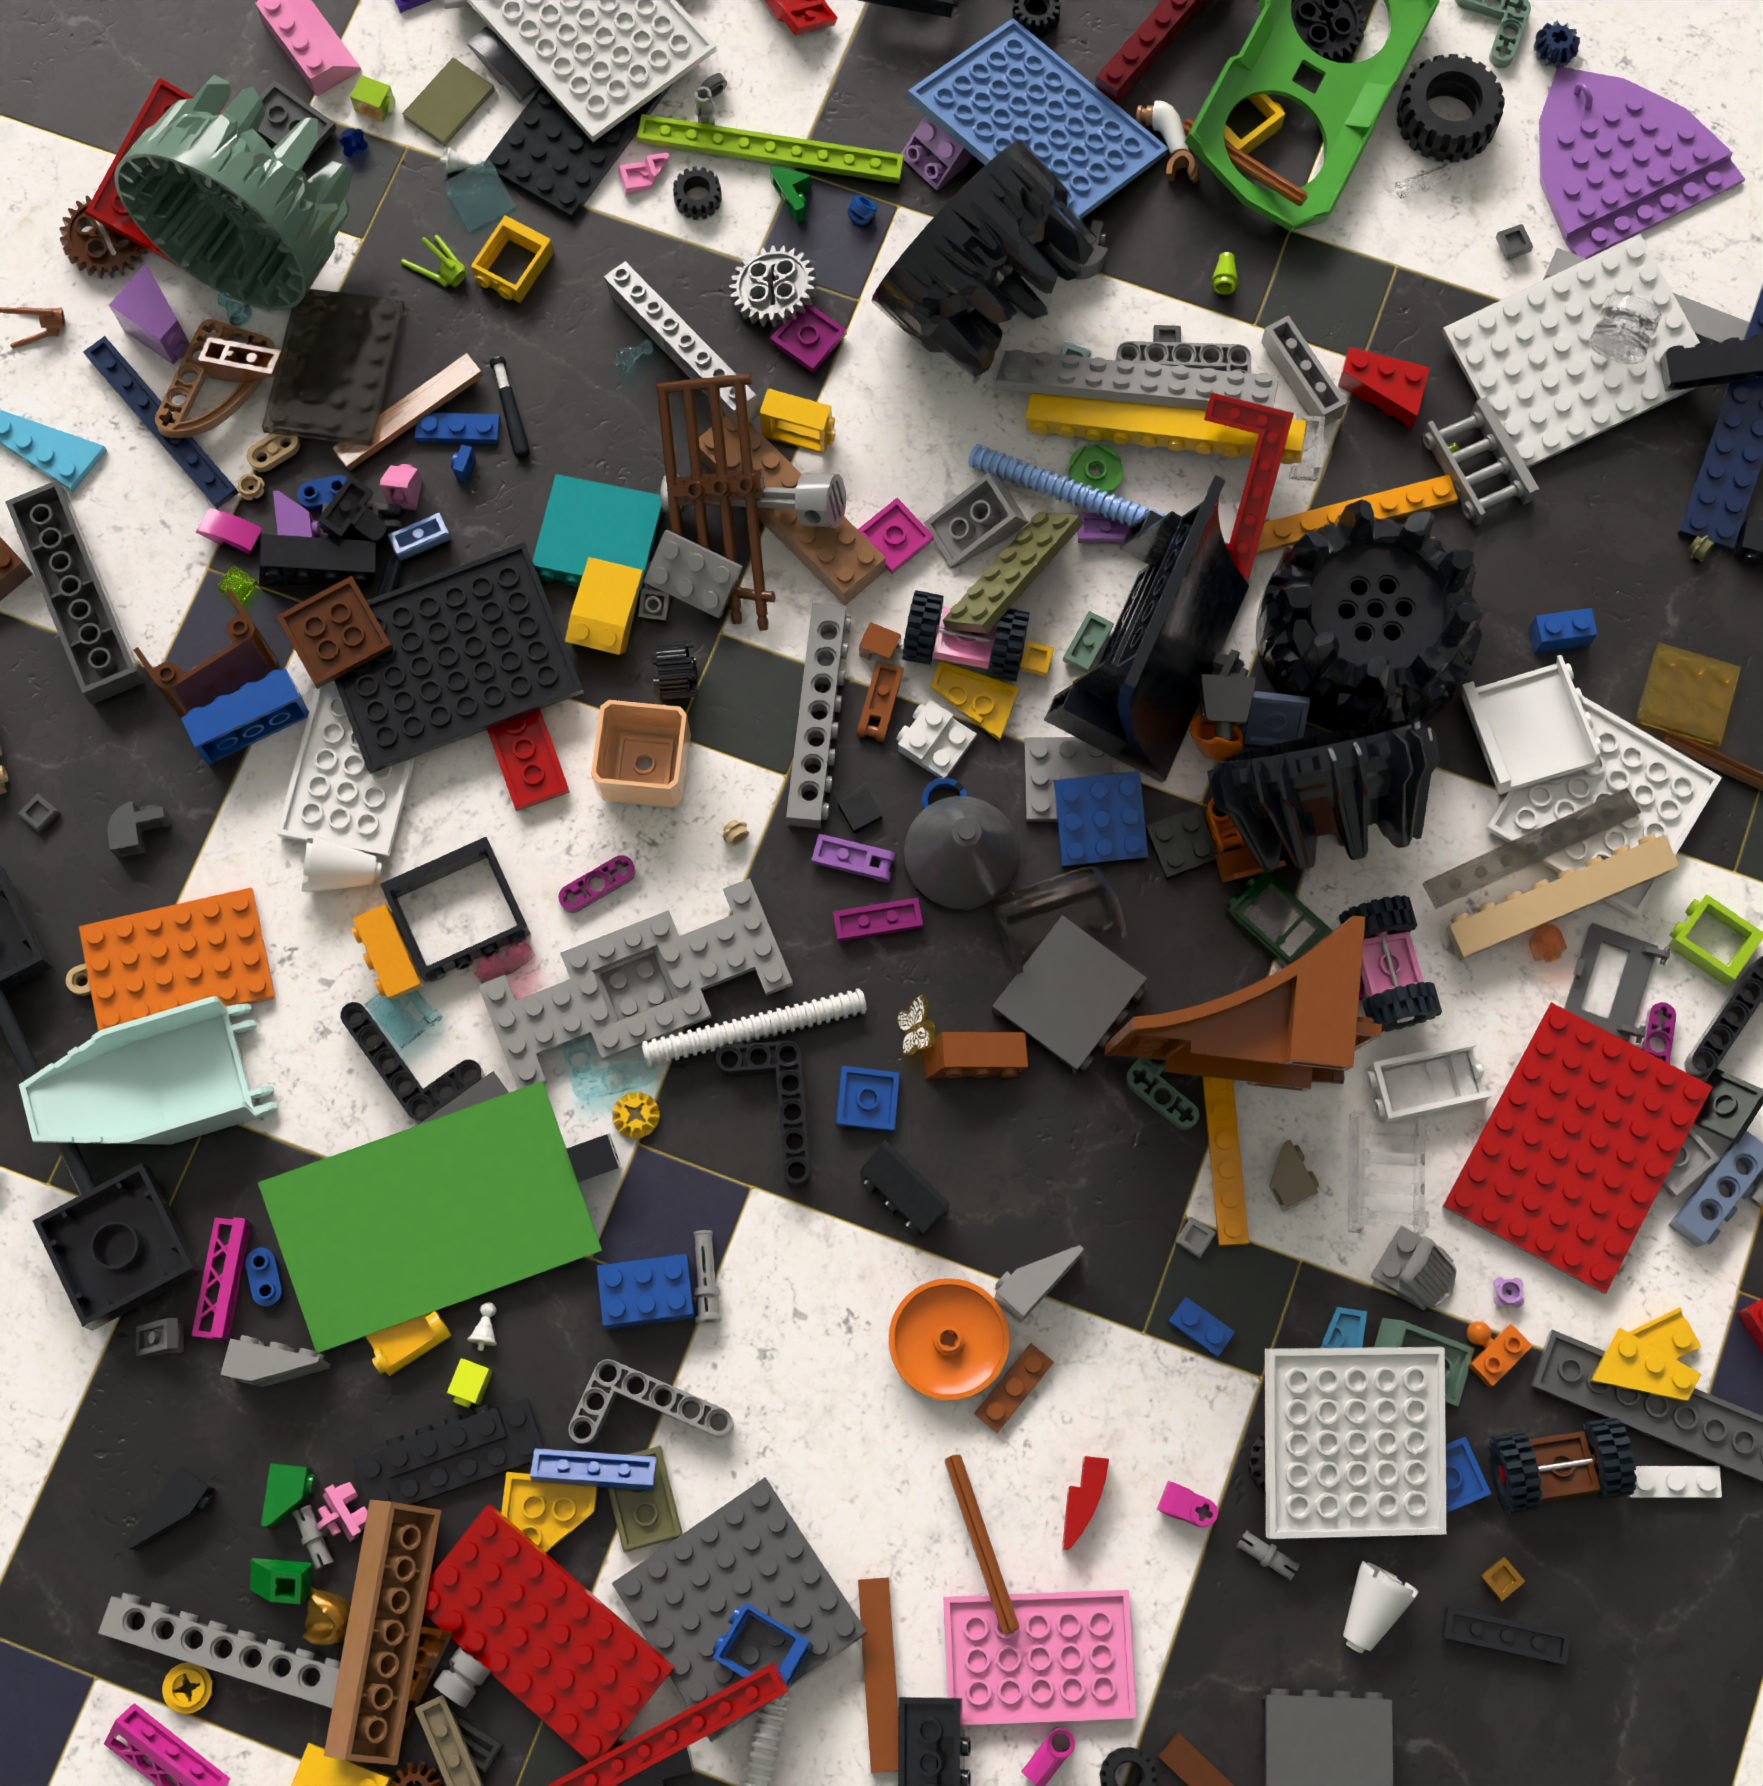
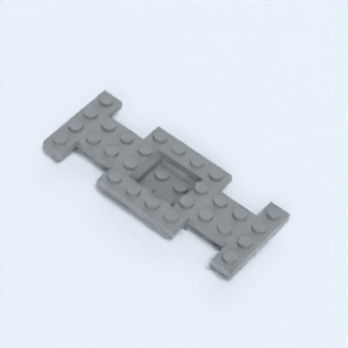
(640, 997)

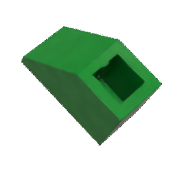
(281, 1580)

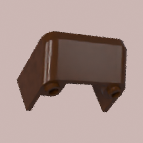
(223, 673)

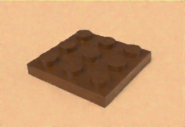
(334, 632)

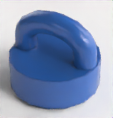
(863, 207)

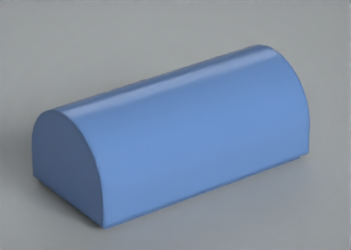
(419, 537)

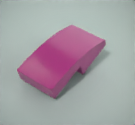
(229, 528)

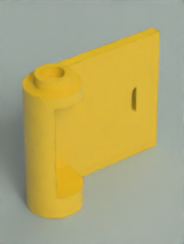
(407, 1341)

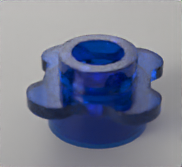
(352, 141)

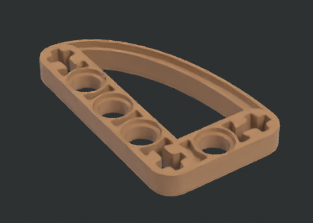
(190, 390)

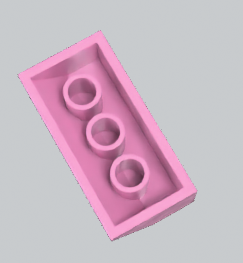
(308, 42)

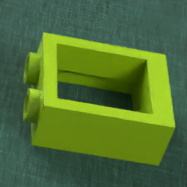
(1702, 959)

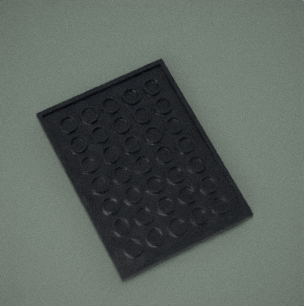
(463, 659)

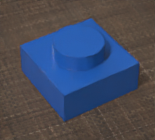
(463, 463)

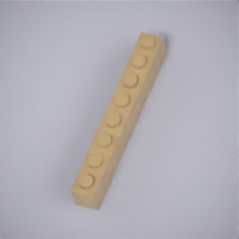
(1561, 897)

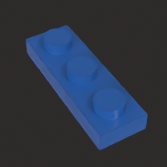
(459, 428)

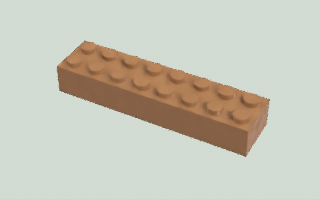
(836, 556)
(382, 1633)

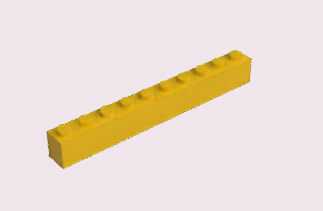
(1149, 426)

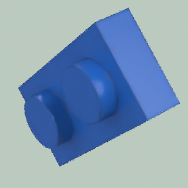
(1201, 1327)

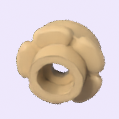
(250, 480)
(735, 832)

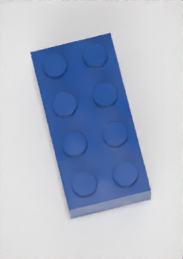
(245, 716)

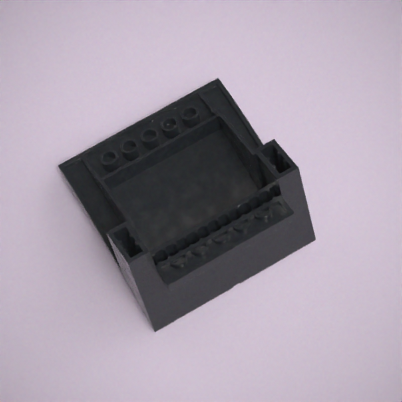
(1164, 639)

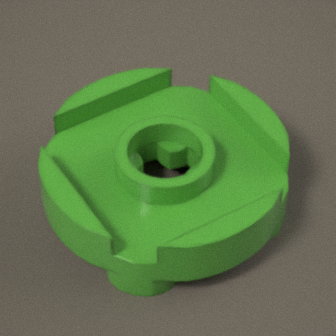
(1094, 456)

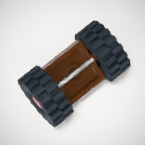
(1562, 1466)

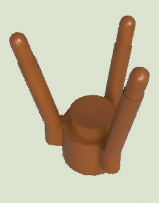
(50, 318)

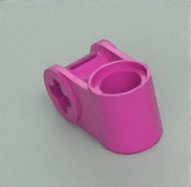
(1181, 1504)

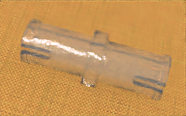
(1423, 180)

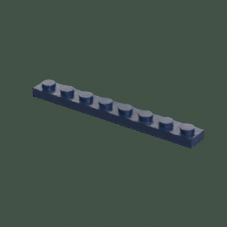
(145, 406)

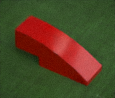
(1084, 1499)

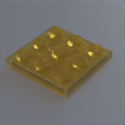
(1688, 694)

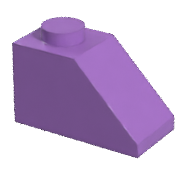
(293, 519)

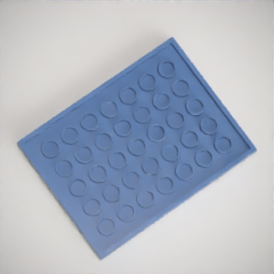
(1023, 90)

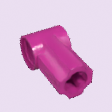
(1047, 1759)

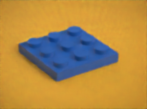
(1100, 818)

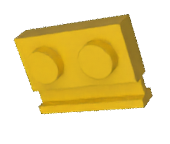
(1669, 1334)

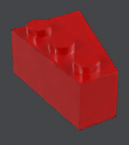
(1385, 382)

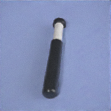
(512, 417)

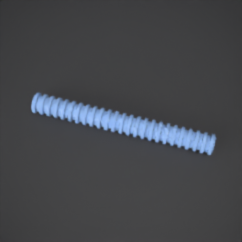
(1056, 486)

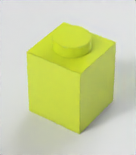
(469, 1383)

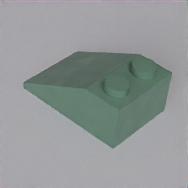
(1457, 1355)

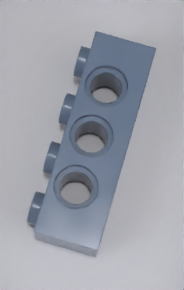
(1689, 1219)

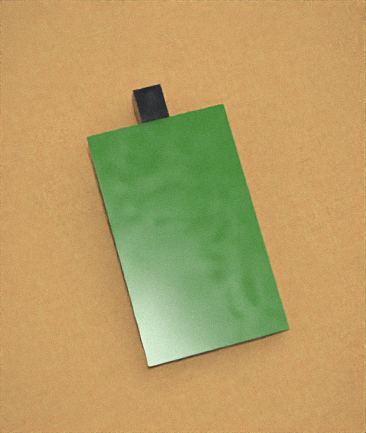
(434, 1215)

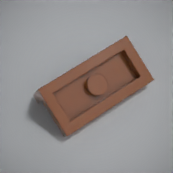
(1238, 864)

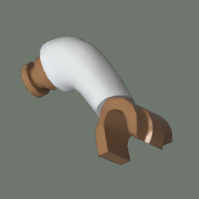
(1168, 123)

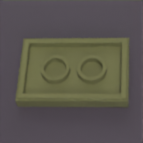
(448, 101)
(646, 1515)

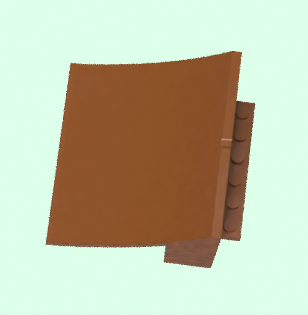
(1271, 1028)

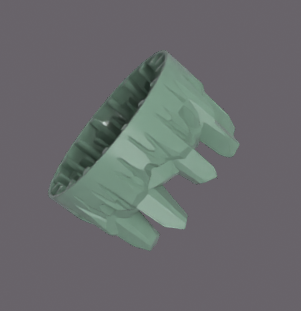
(232, 204)

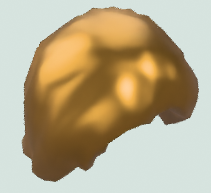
(326, 1618)

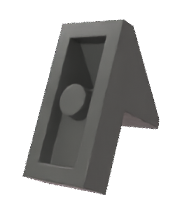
(159, 1338)

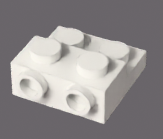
(935, 739)

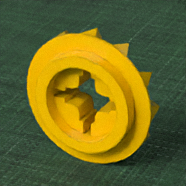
(636, 1128)
(176, 1679)

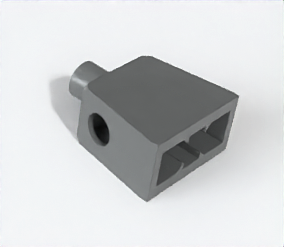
(1225, 701)

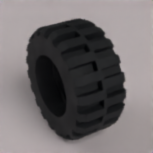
(1457, 79)

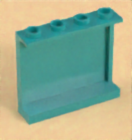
(597, 523)

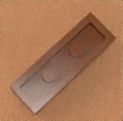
(1013, 1388)

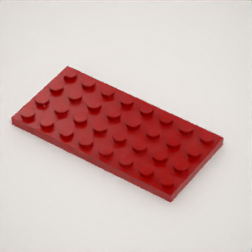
(544, 1635)

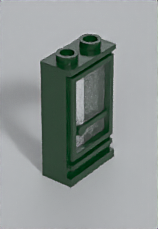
(1275, 919)

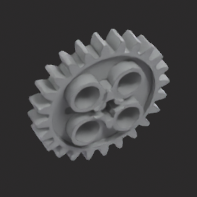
(756, 282)

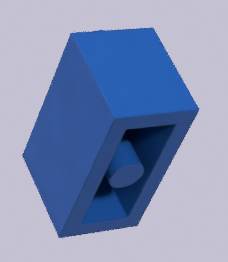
(1562, 630)

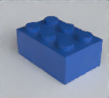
(646, 1291)

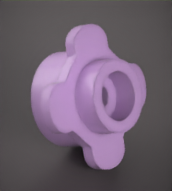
(1515, 1286)

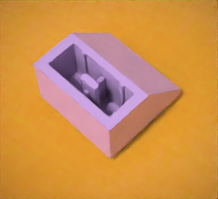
(935, 154)

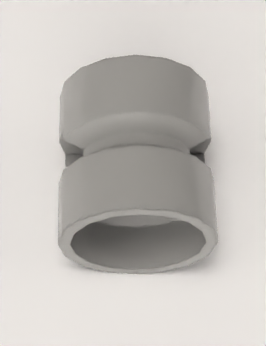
(461, 1678)

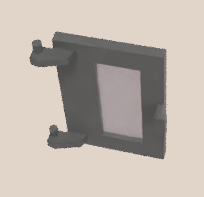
(1612, 980)

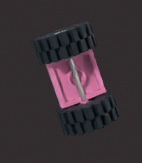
(929, 638)
(1391, 967)

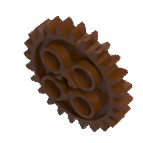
(81, 245)

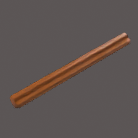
(1260, 172)
(981, 1544)

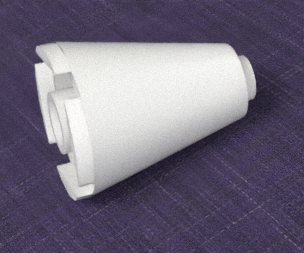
(336, 866)
(1375, 1606)

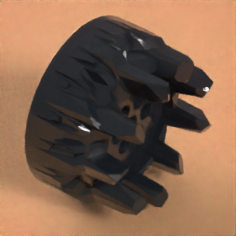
(971, 259)
(1377, 681)

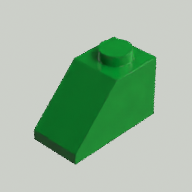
(286, 1491)

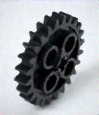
(1324, 24)

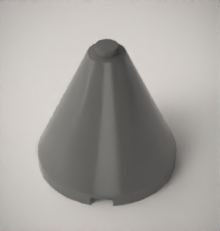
(961, 852)

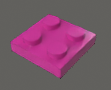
(896, 534)

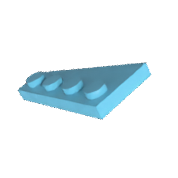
(50, 450)

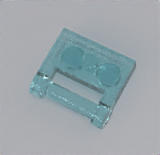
(397, 1019)

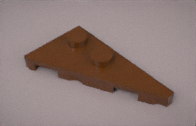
(429, 1652)

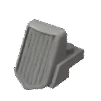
(1416, 1270)

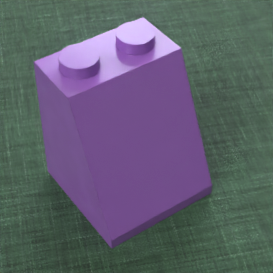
(149, 318)

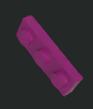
(877, 919)

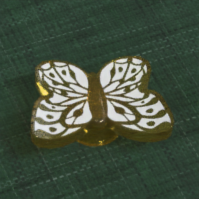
(916, 1026)

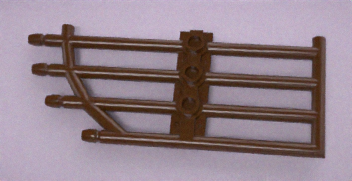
(717, 487)

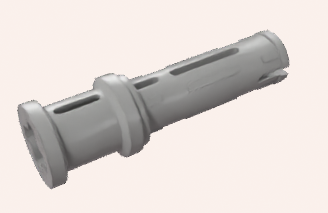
(706, 1295)

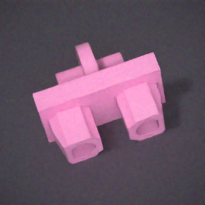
(337, 1499)

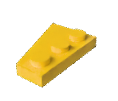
(976, 696)
(1643, 1368)

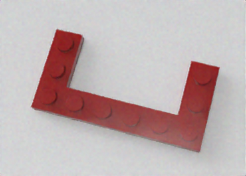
(1273, 430)

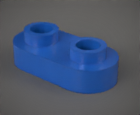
(323, 492)
(264, 1276)

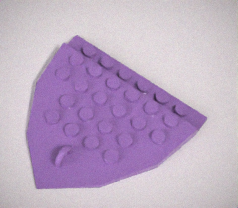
(1622, 159)

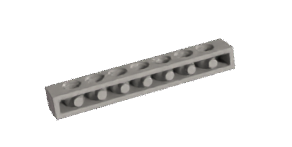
(674, 335)
(823, 619)
(119, 1625)

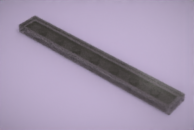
(1531, 848)

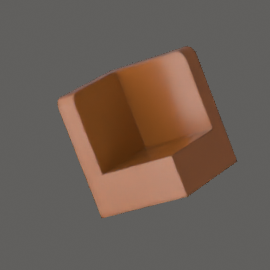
(879, 641)

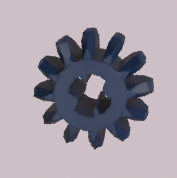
(1556, 44)

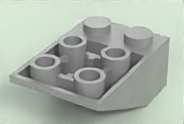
(262, 1366)

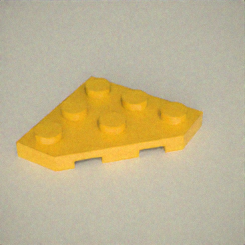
(546, 1509)

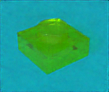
(238, 582)

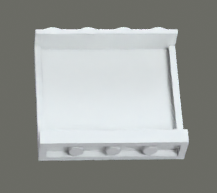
(1532, 727)

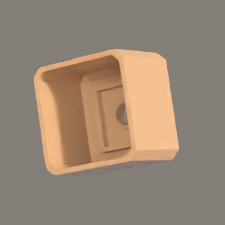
(636, 732)

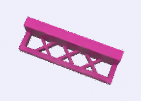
(228, 1280)
(163, 1748)

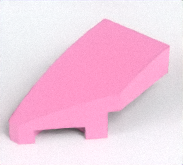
(642, 175)

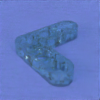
(589, 1073)

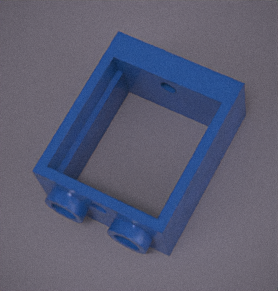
(739, 1621)

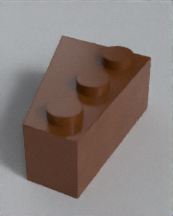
(976, 1055)

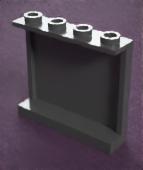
(1070, 994)
(1328, 1739)

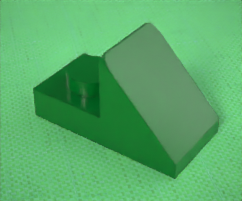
(790, 187)

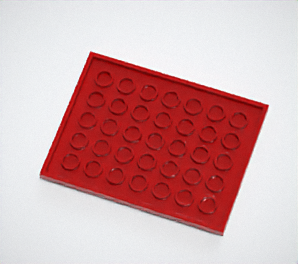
(1577, 1147)

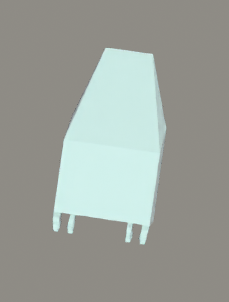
(148, 1081)

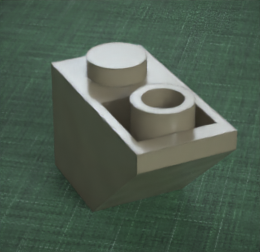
(1290, 1180)

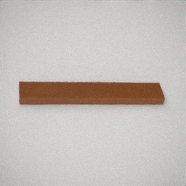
(879, 1674)

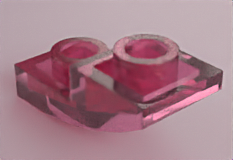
(494, 966)

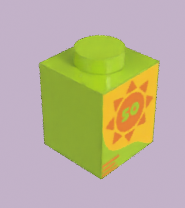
(372, 98)

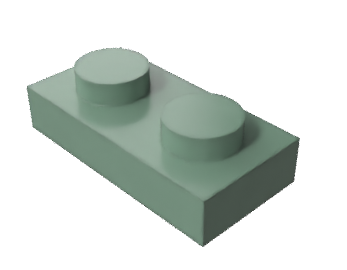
(1088, 642)

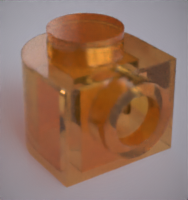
(1547, 943)

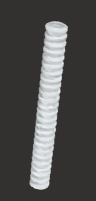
(754, 1027)
(766, 1742)

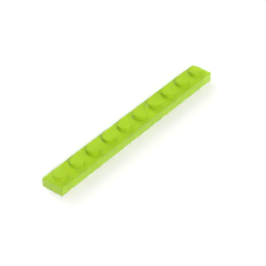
(770, 148)

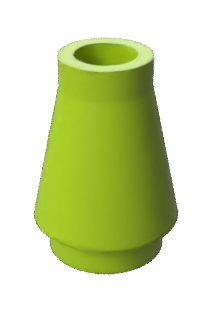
(1225, 275)

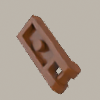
(880, 700)

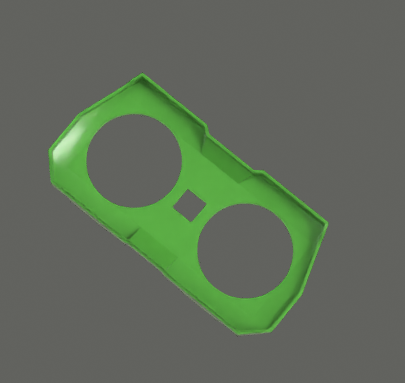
(1343, 105)

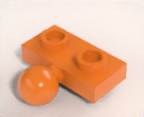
(1498, 1354)

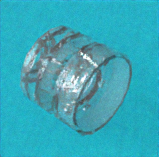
(1625, 328)

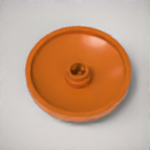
(949, 1339)

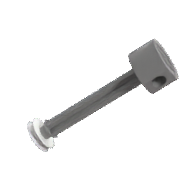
(816, 499)

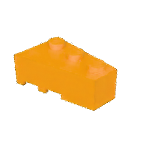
(386, 953)

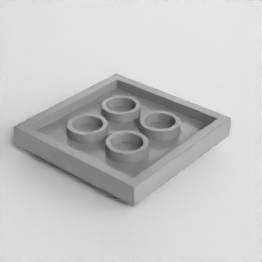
(1052, 760)

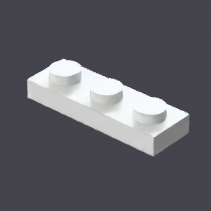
(1677, 1482)

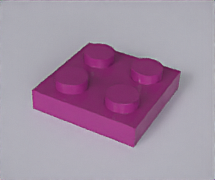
(808, 337)

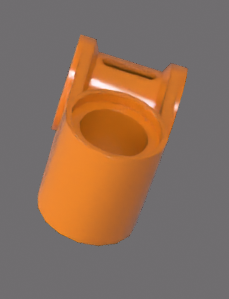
(1222, 830)

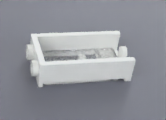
(1427, 1082)

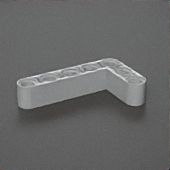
(1194, 352)
(647, 1397)

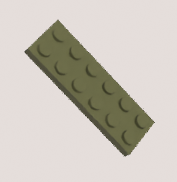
(1012, 572)

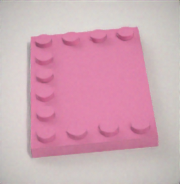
(1059, 1665)

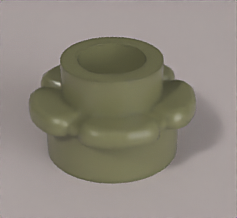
(1701, 547)

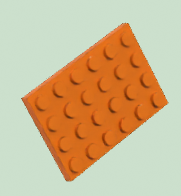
(177, 958)

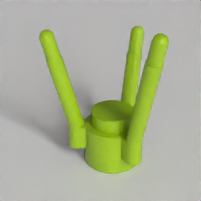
(450, 269)

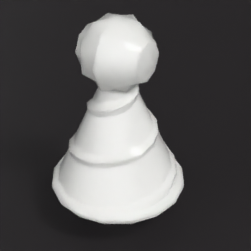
(456, 162)
(483, 1331)

